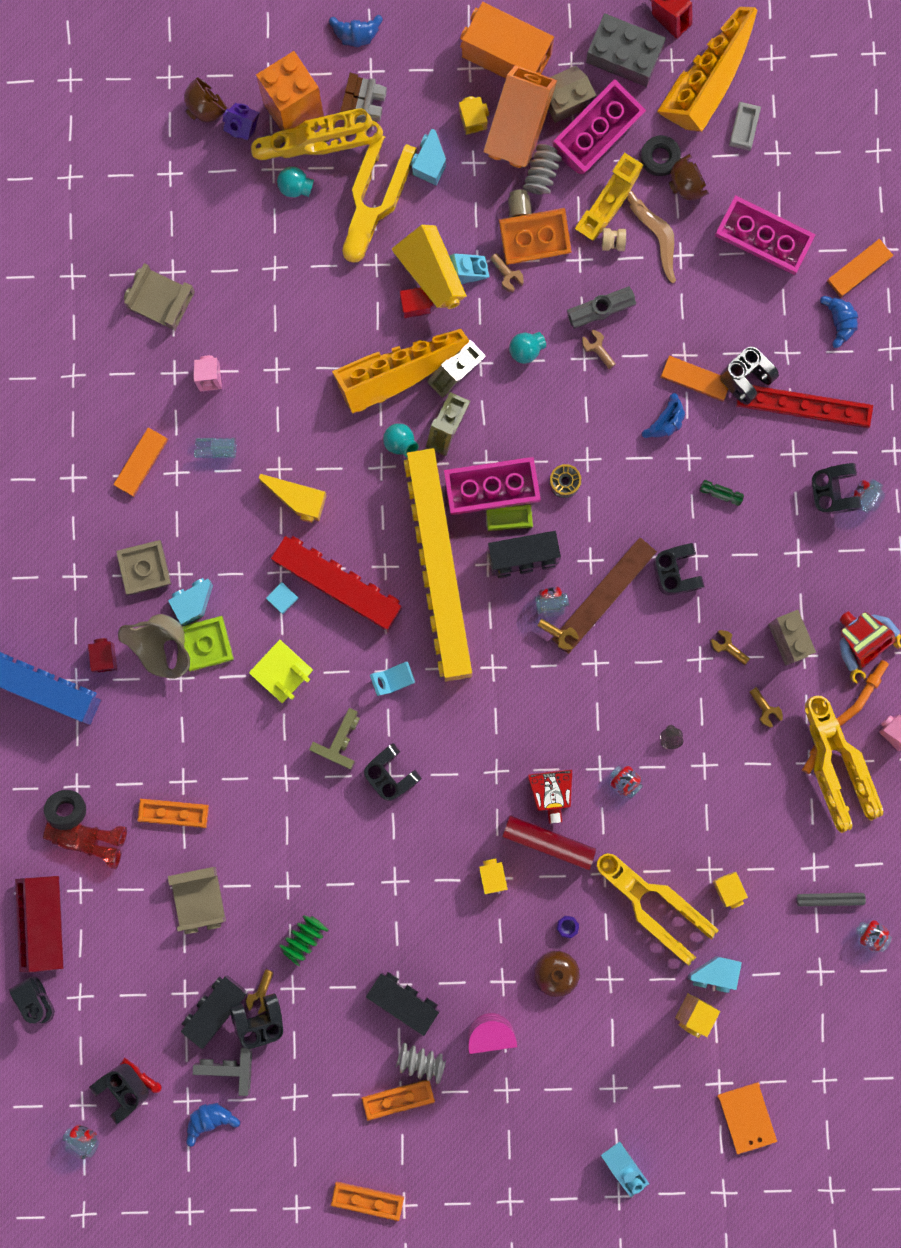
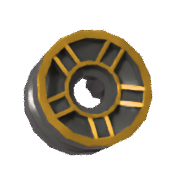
(562, 472)

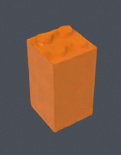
(503, 41)
(289, 92)
(519, 116)

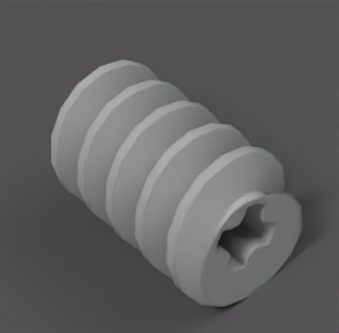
(541, 170)
(421, 1063)

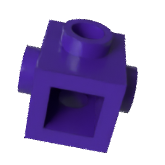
(240, 121)

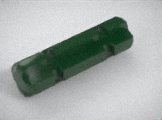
(722, 492)

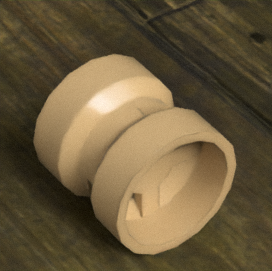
(608, 239)

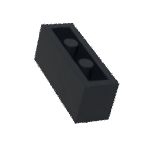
(403, 1003)
(213, 1011)

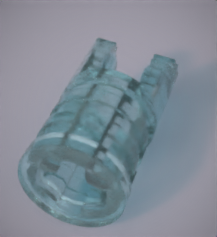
(215, 448)

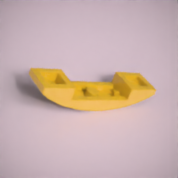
(611, 197)

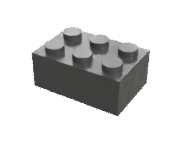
(625, 50)

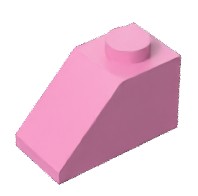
(207, 373)
(892, 731)

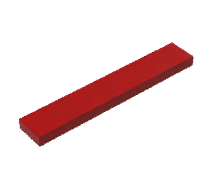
(811, 407)

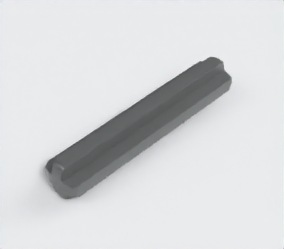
(831, 899)

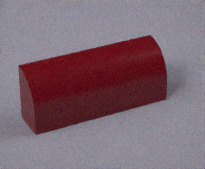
(549, 842)
(39, 924)

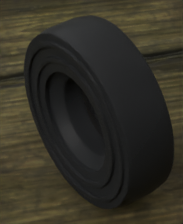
(660, 142)
(66, 822)

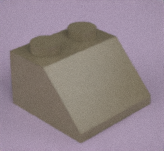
(571, 94)

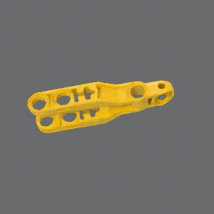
(304, 140)
(367, 218)
(828, 737)
(635, 887)

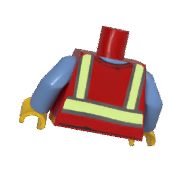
(865, 639)

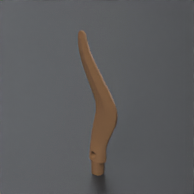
(660, 229)

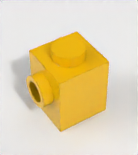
(473, 114)
(492, 876)
(730, 890)

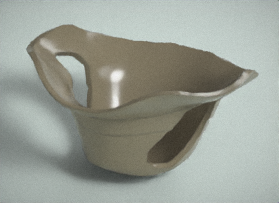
(149, 643)

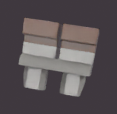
(360, 94)

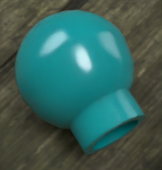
(294, 182)
(526, 346)
(399, 439)

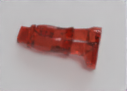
(86, 840)

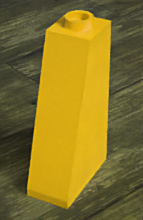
(431, 266)

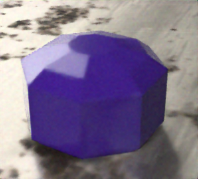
(567, 927)

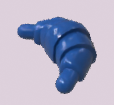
(356, 32)
(843, 317)
(668, 421)
(207, 1119)

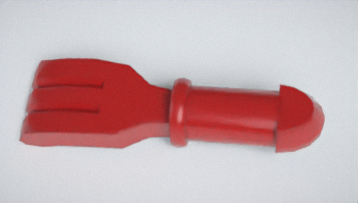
(154, 1086)

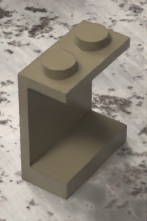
(158, 297)
(791, 637)
(197, 900)

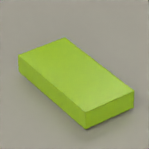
(509, 518)

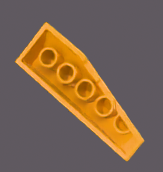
(703, 87)
(385, 375)

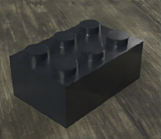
(524, 554)

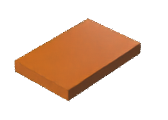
(535, 236)

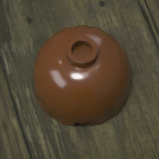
(202, 102)
(687, 179)
(556, 973)

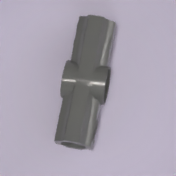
(615, 302)

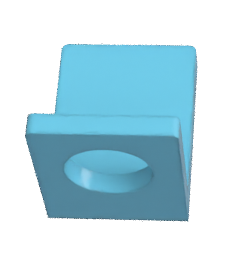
(393, 679)

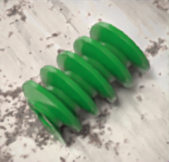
(303, 939)

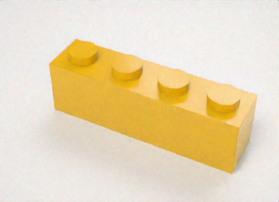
(696, 1016)

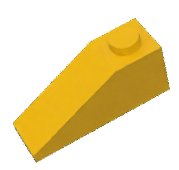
(300, 499)

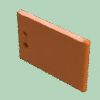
(747, 1118)

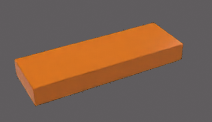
(860, 268)
(694, 378)
(140, 462)
(173, 813)
(398, 1099)
(367, 1201)

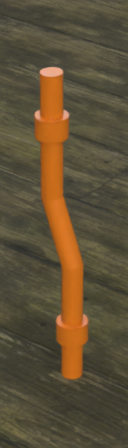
(872, 682)

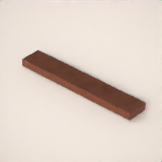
(608, 591)

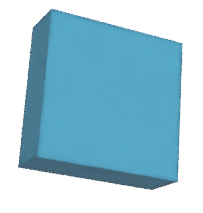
(282, 598)

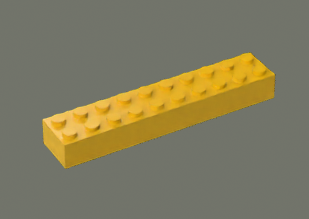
(439, 564)

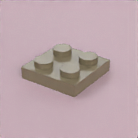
(143, 567)

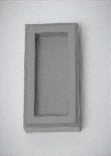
(745, 126)

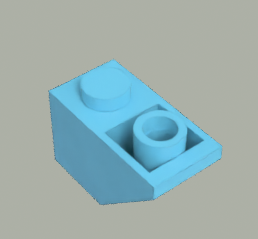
(431, 160)
(470, 267)
(192, 603)
(718, 972)
(625, 1169)

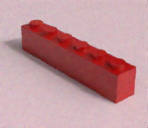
(336, 583)

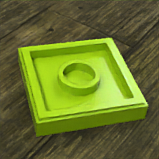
(207, 643)

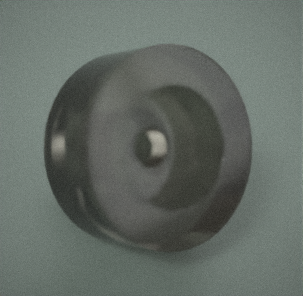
(671, 737)

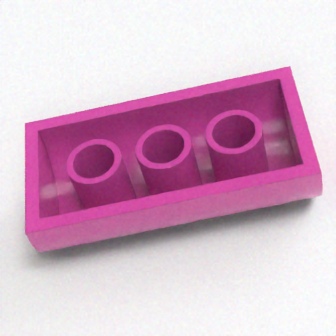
(597, 127)
(765, 235)
(492, 486)
(490, 1033)

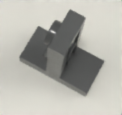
(229, 1068)

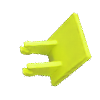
(281, 671)

